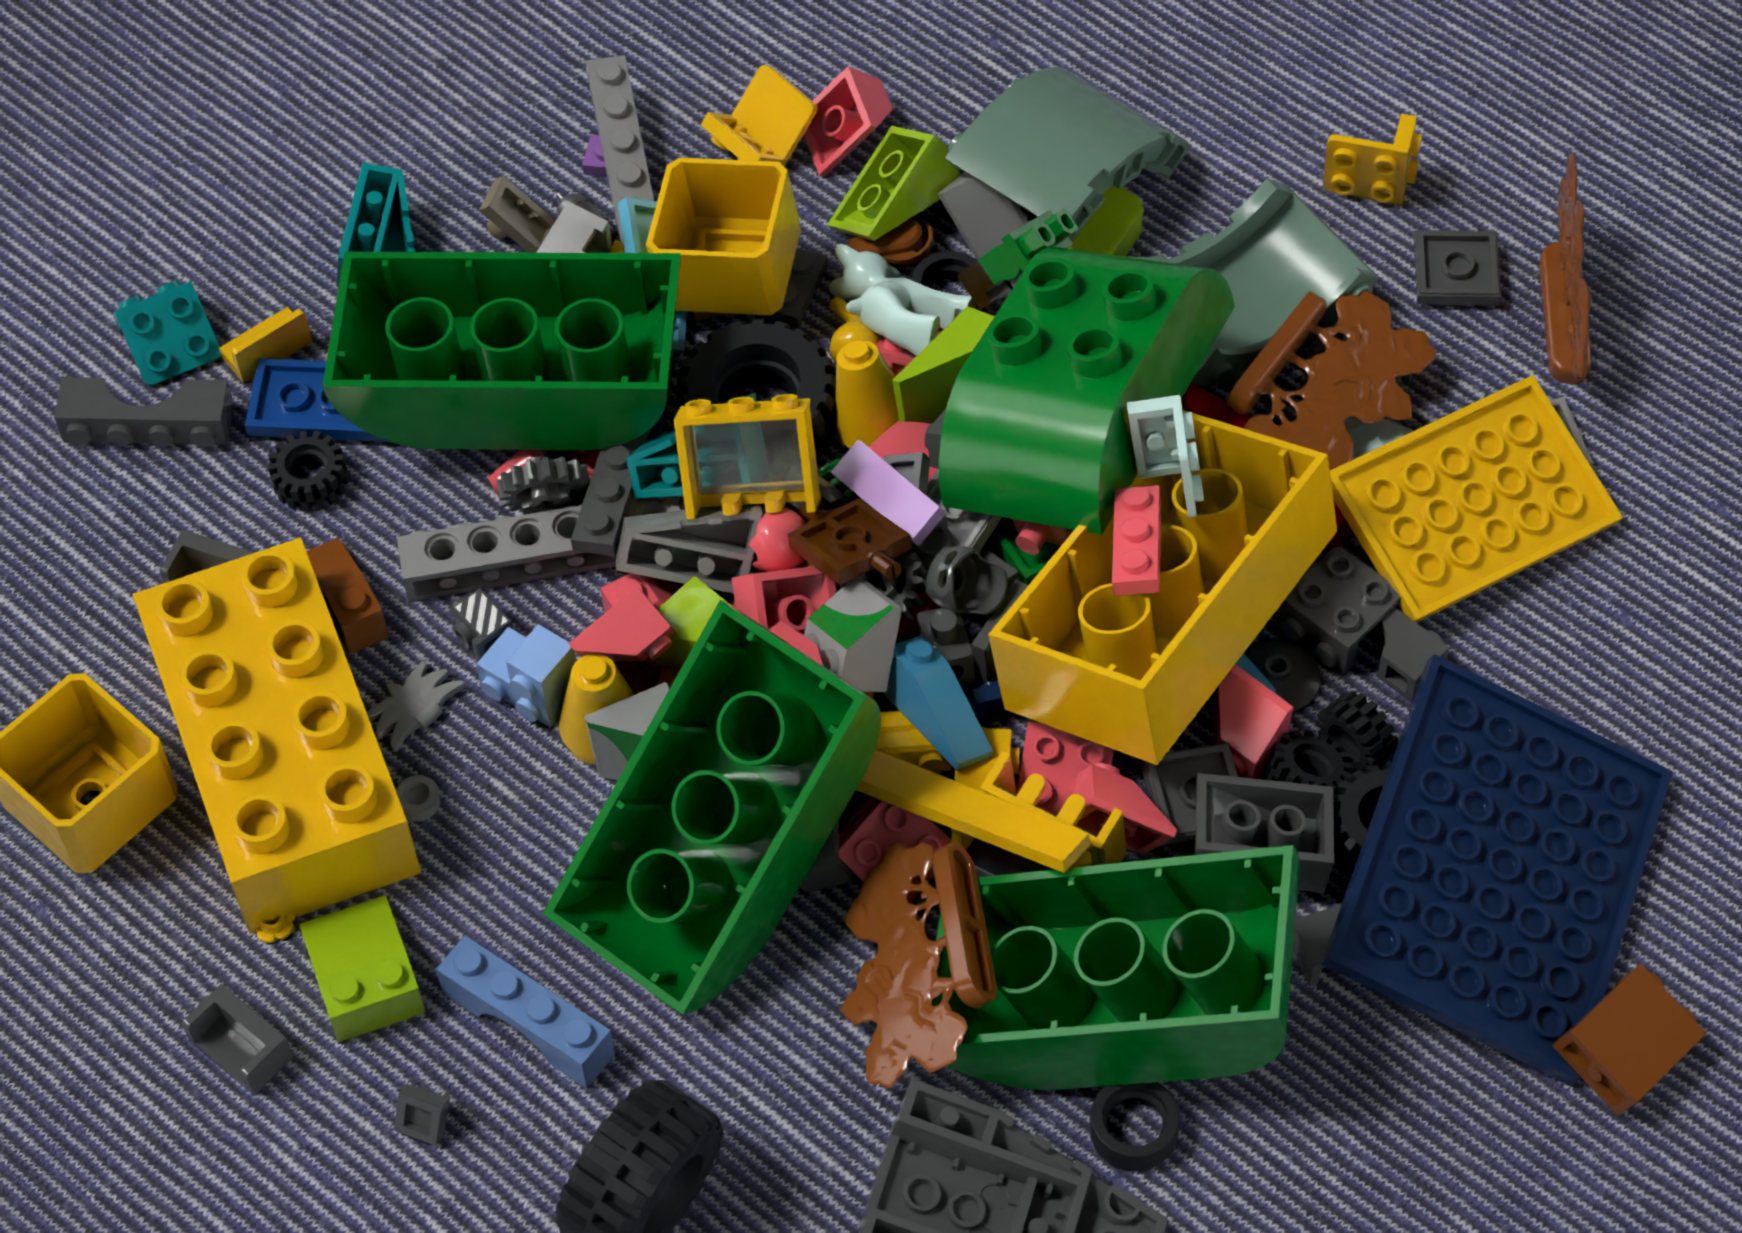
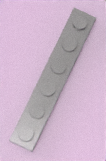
(618, 131)

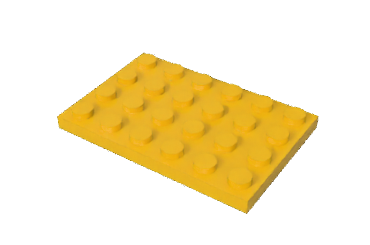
(1472, 498)

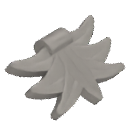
(413, 704)

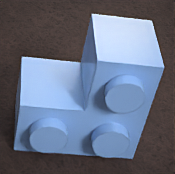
(528, 672)

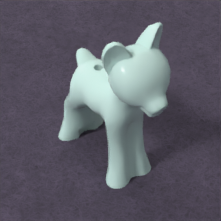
(893, 305)

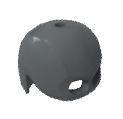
(966, 581)

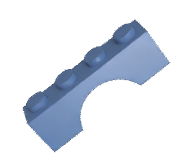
(558, 1029)

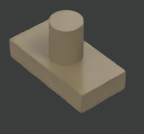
(515, 215)

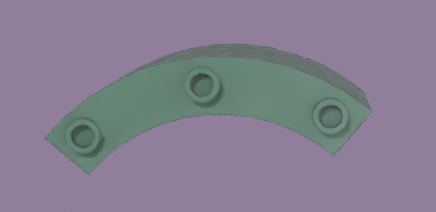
(1062, 145)
(1271, 261)

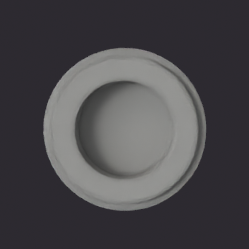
(418, 797)

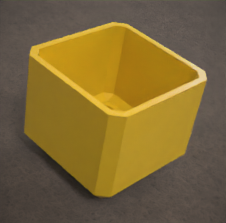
(732, 233)
(79, 744)

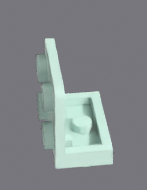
(1161, 444)

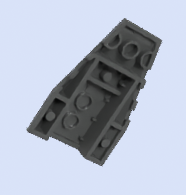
(975, 1171)

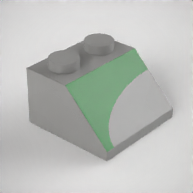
(857, 635)
(619, 728)

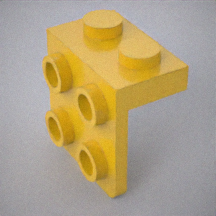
(765, 121)
(1373, 167)

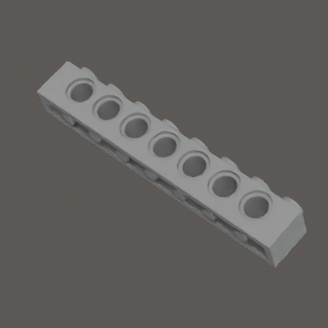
(510, 558)

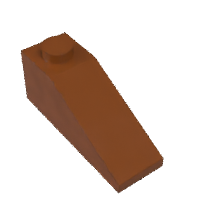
(348, 596)

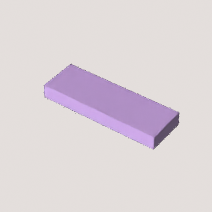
(888, 491)

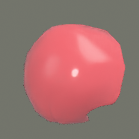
(772, 541)

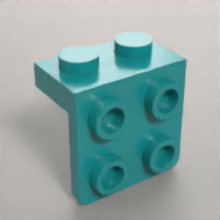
(167, 332)

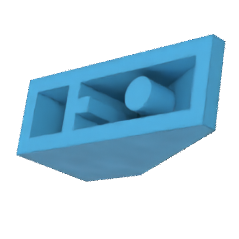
(934, 702)

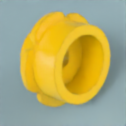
(280, 930)

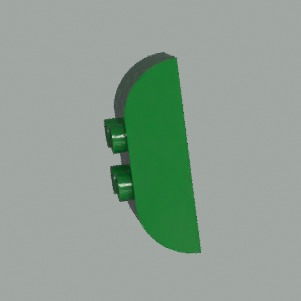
(503, 347)
(1044, 395)
(717, 813)
(1134, 971)

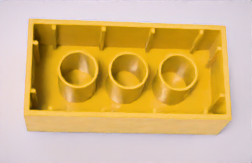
(1147, 662)
(277, 735)

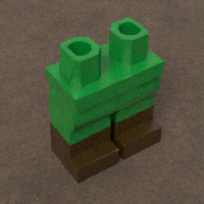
(1003, 265)

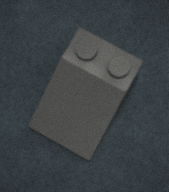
(1267, 814)

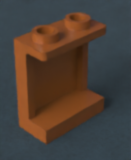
(1629, 1039)

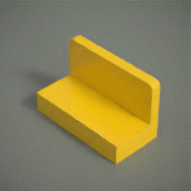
(270, 339)

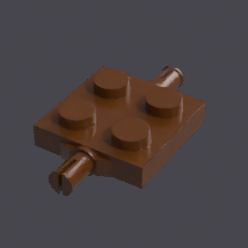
(850, 541)

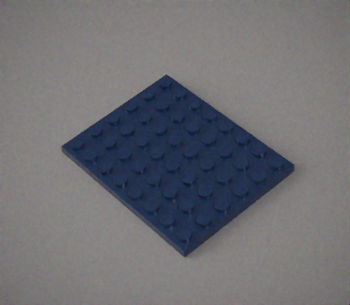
(1498, 867)

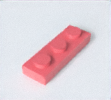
(1136, 540)

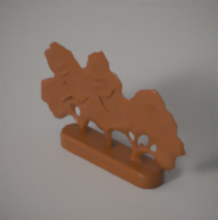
(1563, 289)
(1343, 381)
(903, 976)

